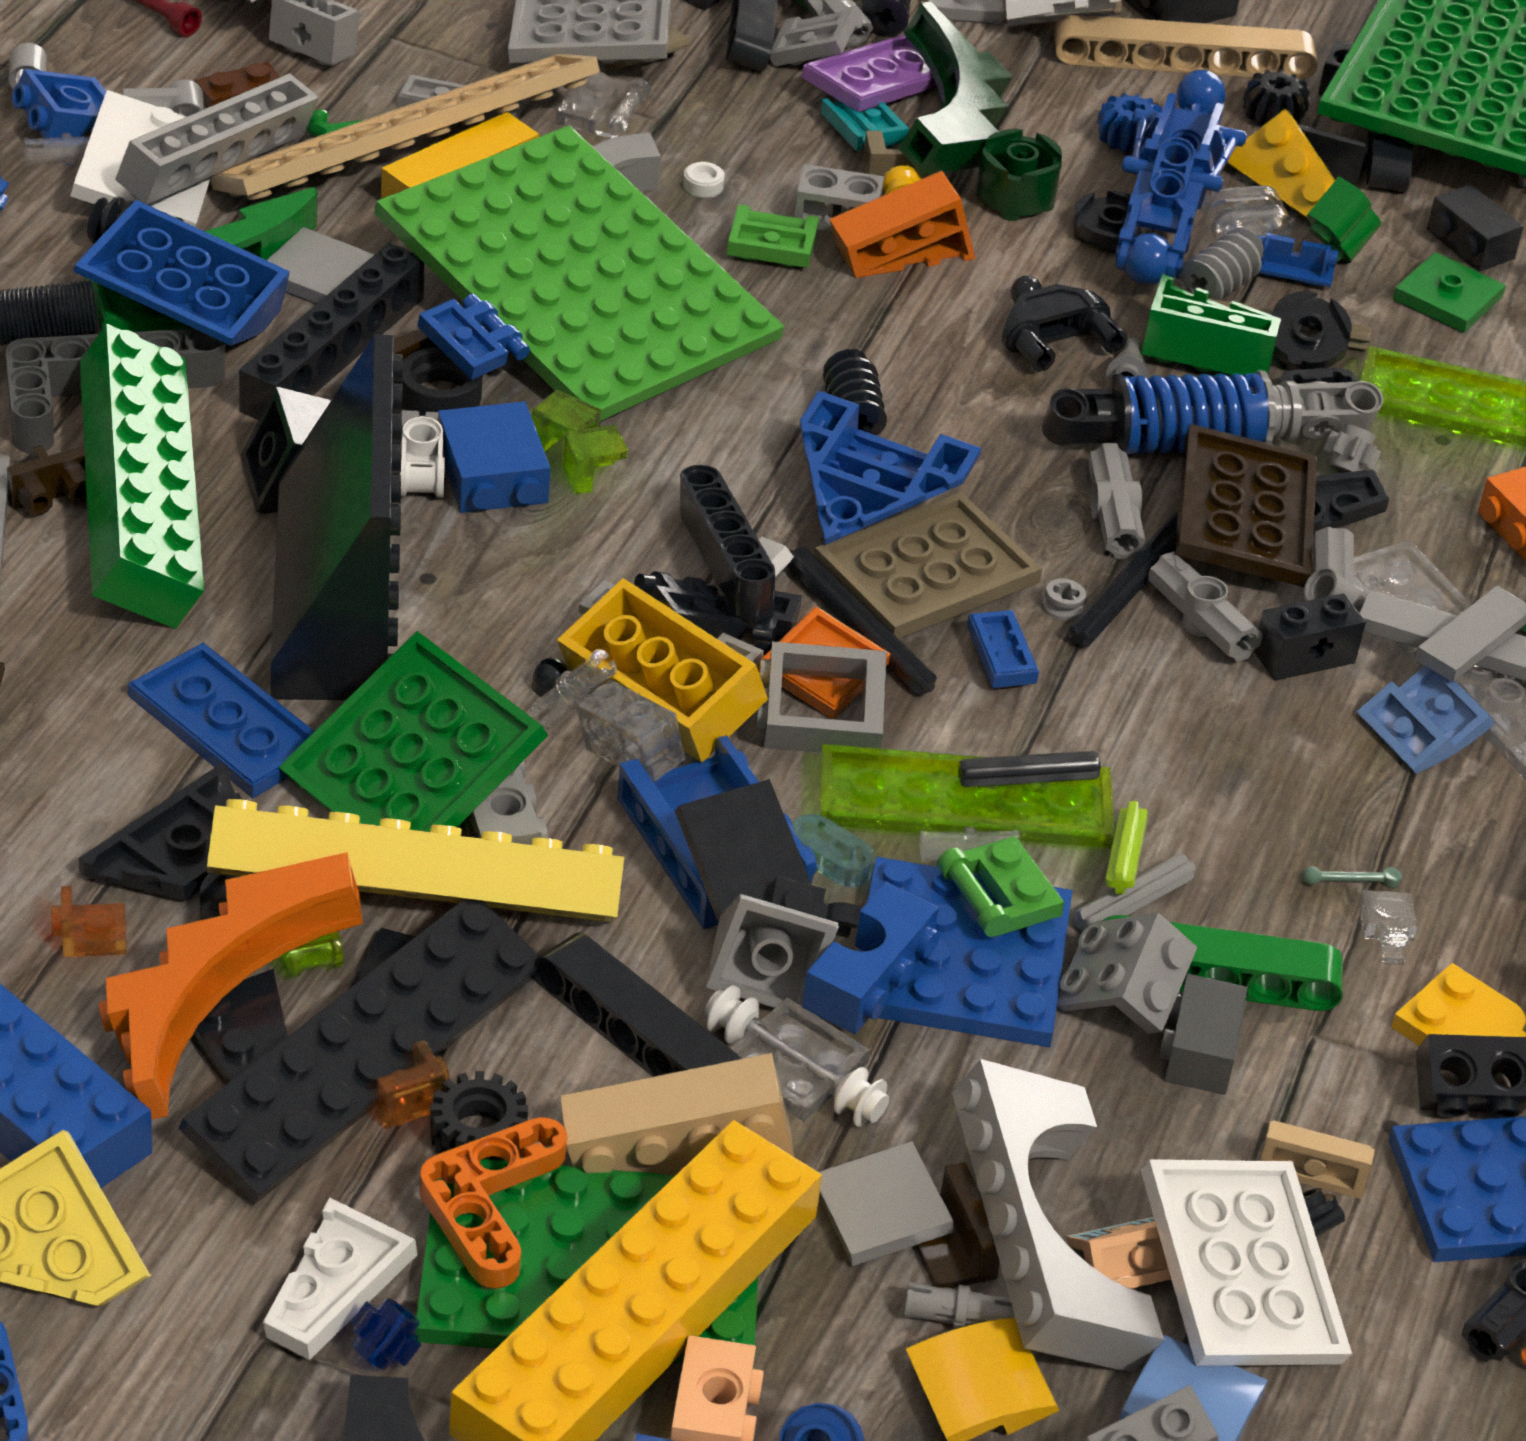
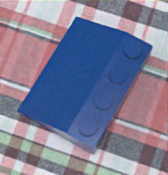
(186, 274)

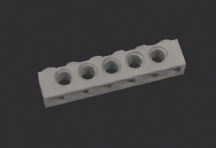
(216, 138)

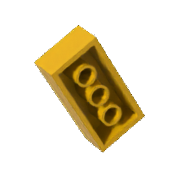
(669, 664)

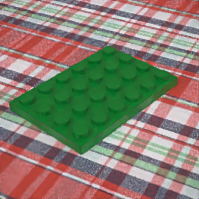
(559, 1227)

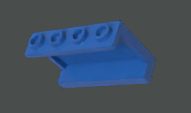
(653, 809)

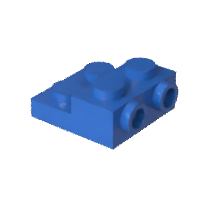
(58, 102)

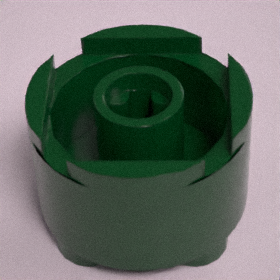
(1019, 173)

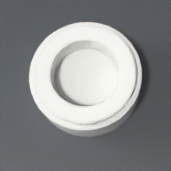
(703, 179)

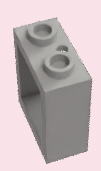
(810, 733)

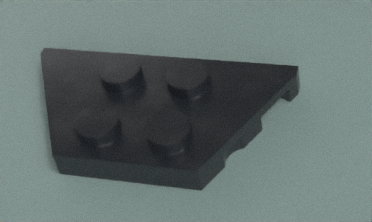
(167, 845)

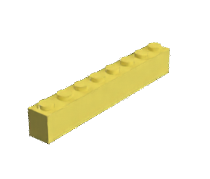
(421, 863)

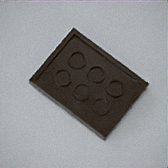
(1246, 505)

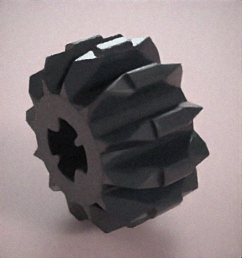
(1274, 92)

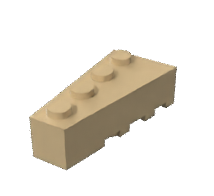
(672, 1117)

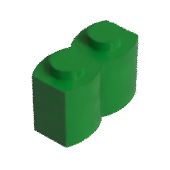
(1344, 219)

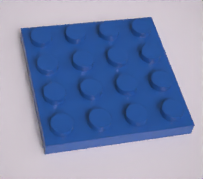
(975, 981)

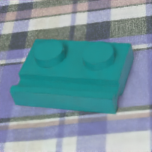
(854, 124)

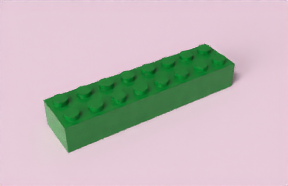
(140, 477)

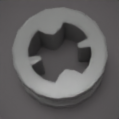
(1062, 608)

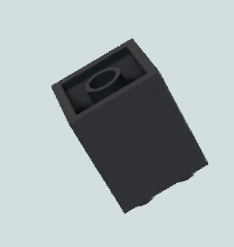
(275, 442)

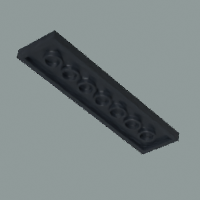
(329, 1067)

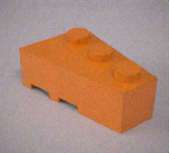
(904, 228)

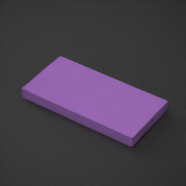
(872, 73)

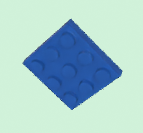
(1466, 1185)

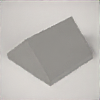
(767, 950)

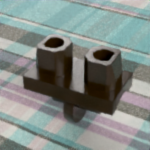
(46, 478)

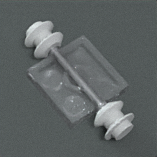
(808, 1054)

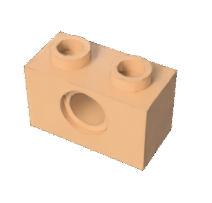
(715, 1392)

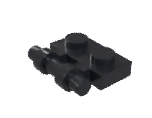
(695, 602)

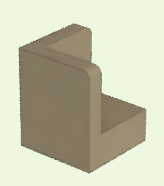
(877, 158)

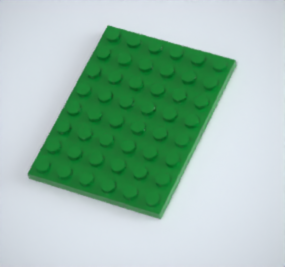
(1440, 78)

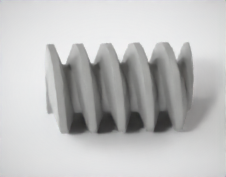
(1224, 264)

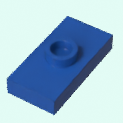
(1002, 648)

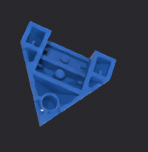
(868, 477)

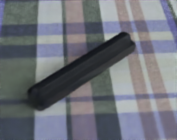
(1029, 769)

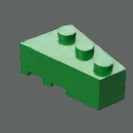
(1208, 334)

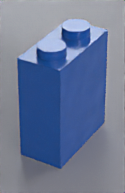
(494, 457)

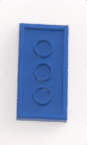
(222, 716)

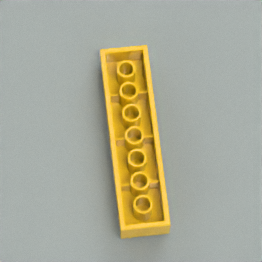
(641, 1296)

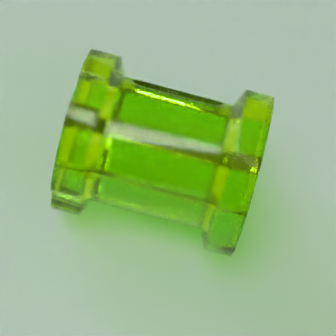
(329, 953)

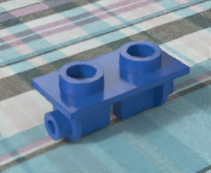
(1311, 266)

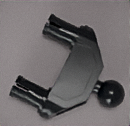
(1053, 315)

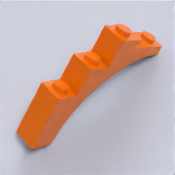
(262, 919)

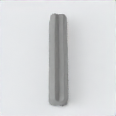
(1146, 889)

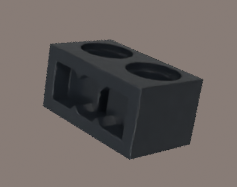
(1472, 1061)

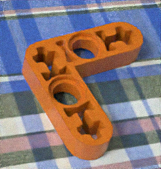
(475, 1183)

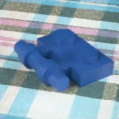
(464, 337)

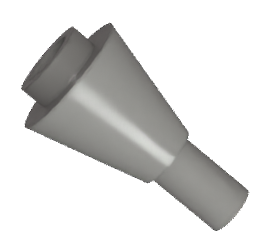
(1129, 361)

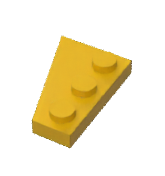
(1286, 161)

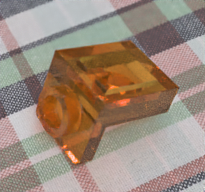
(89, 928)
(409, 1092)

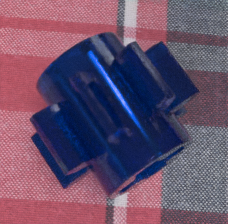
(385, 1333)

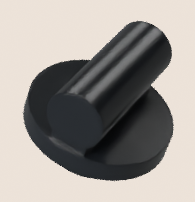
(1323, 1210)

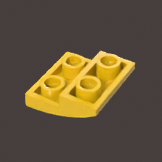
(981, 1380)

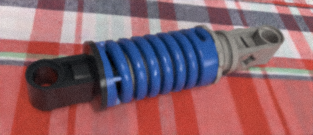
(1158, 410)

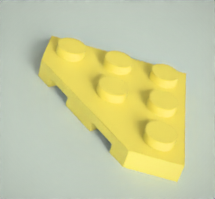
(62, 1229)

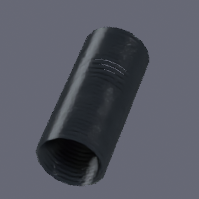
(70, 315)

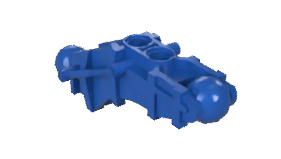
(1174, 171)

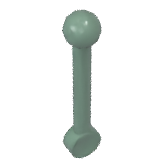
(1389, 877)

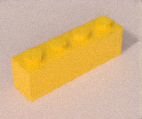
(455, 152)

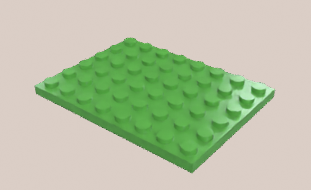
(582, 269)

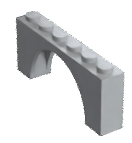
(1054, 1293)

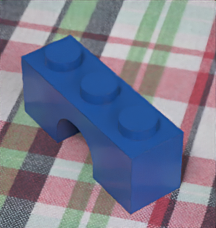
(855, 985)

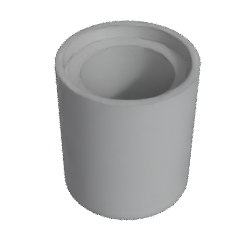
(25, 56)

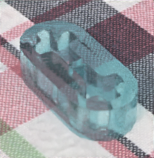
(836, 850)

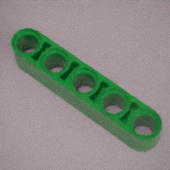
(1271, 967)

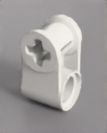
(422, 457)

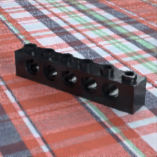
(334, 329)

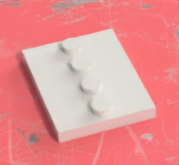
(117, 124)
(1245, 1263)

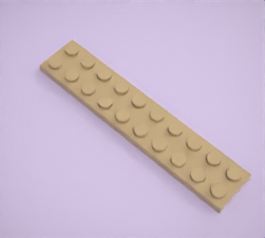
(400, 126)

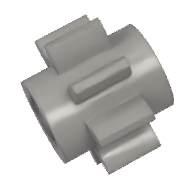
(1352, 449)

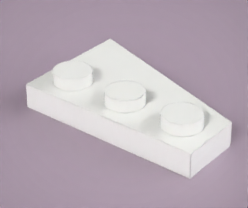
(340, 1271)

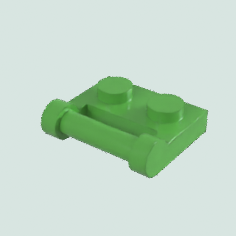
(773, 237)
(1013, 880)

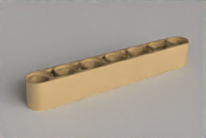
(1169, 38)

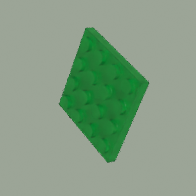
(415, 743)

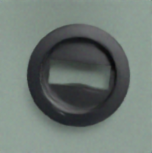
(546, 674)

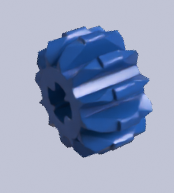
(1116, 121)

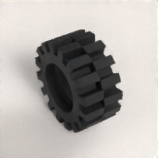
(469, 1099)

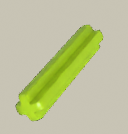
(1126, 848)

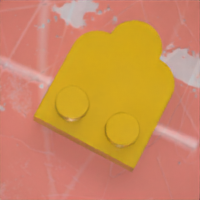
(1458, 1006)

